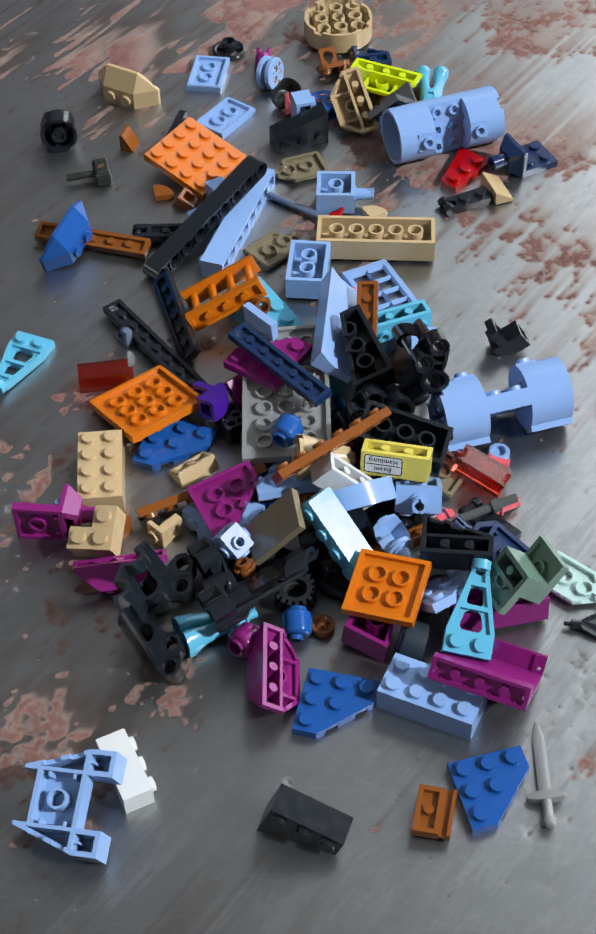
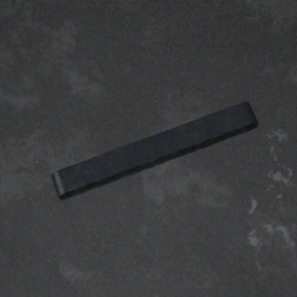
(205, 217)

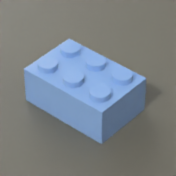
(306, 268)

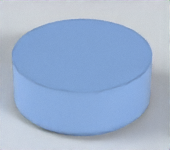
(499, 450)

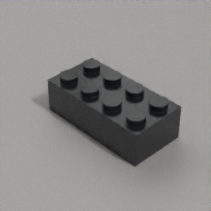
(409, 429)

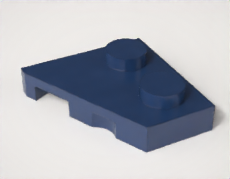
(378, 56)

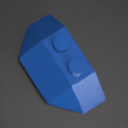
(67, 239)

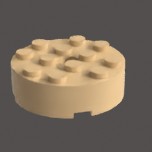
(338, 25)

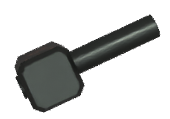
(100, 171)

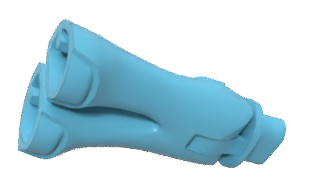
(440, 76)
(198, 630)

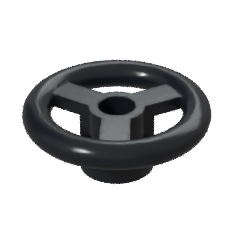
(229, 45)

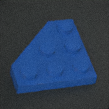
(173, 445)
(331, 701)
(488, 785)

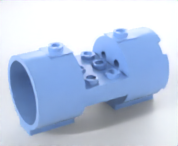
(442, 124)
(536, 392)

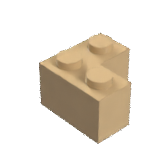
(101, 539)

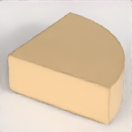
(372, 210)

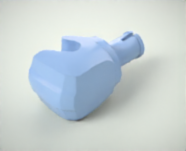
(393, 536)

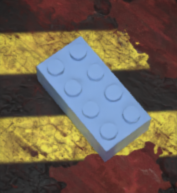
(413, 696)

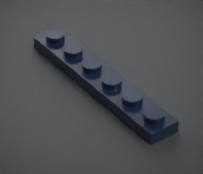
(280, 364)

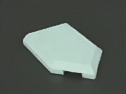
(578, 584)

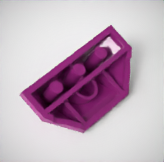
(102, 571)
(273, 670)

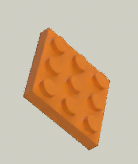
(387, 588)

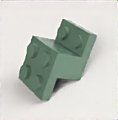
(525, 574)

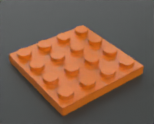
(194, 156)
(146, 403)

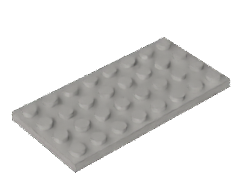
(264, 406)

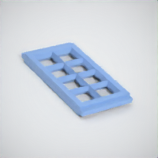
(367, 270)

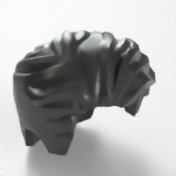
(284, 86)

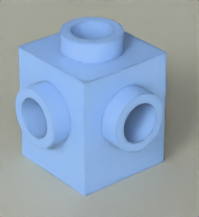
(233, 541)

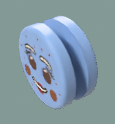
(269, 72)

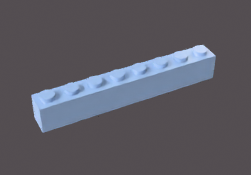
(235, 227)

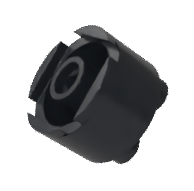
(58, 130)

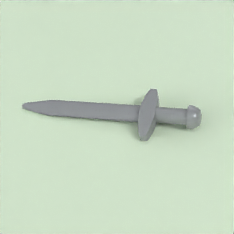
(545, 794)

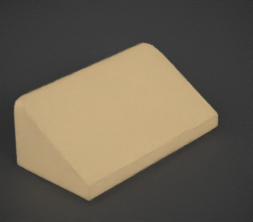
(496, 188)
(194, 469)

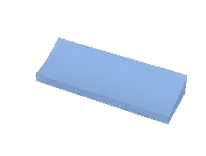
(329, 345)

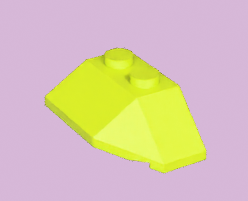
(384, 79)

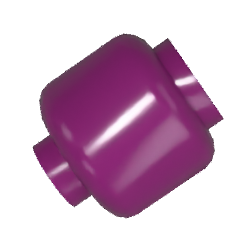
(241, 639)

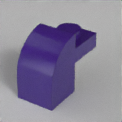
(213, 400)

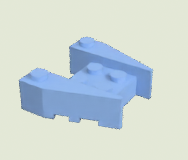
(63, 798)

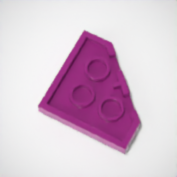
(246, 366)
(224, 496)

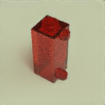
(103, 375)
(481, 470)

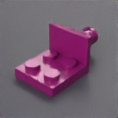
(51, 521)

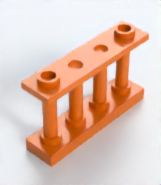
(228, 302)

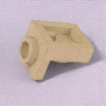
(166, 532)

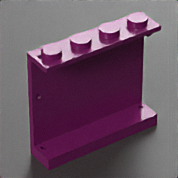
(507, 678)

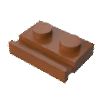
(434, 812)

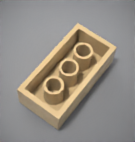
(101, 468)

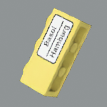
(396, 460)

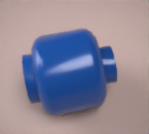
(285, 429)
(296, 622)

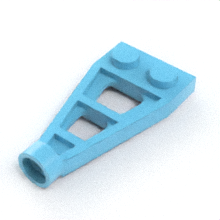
(27, 344)
(465, 642)

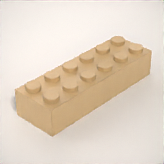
(378, 237)

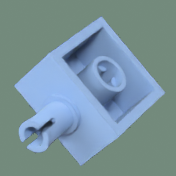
(338, 190)
(418, 497)

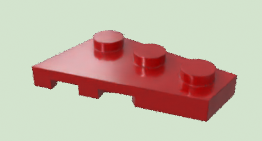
(463, 170)

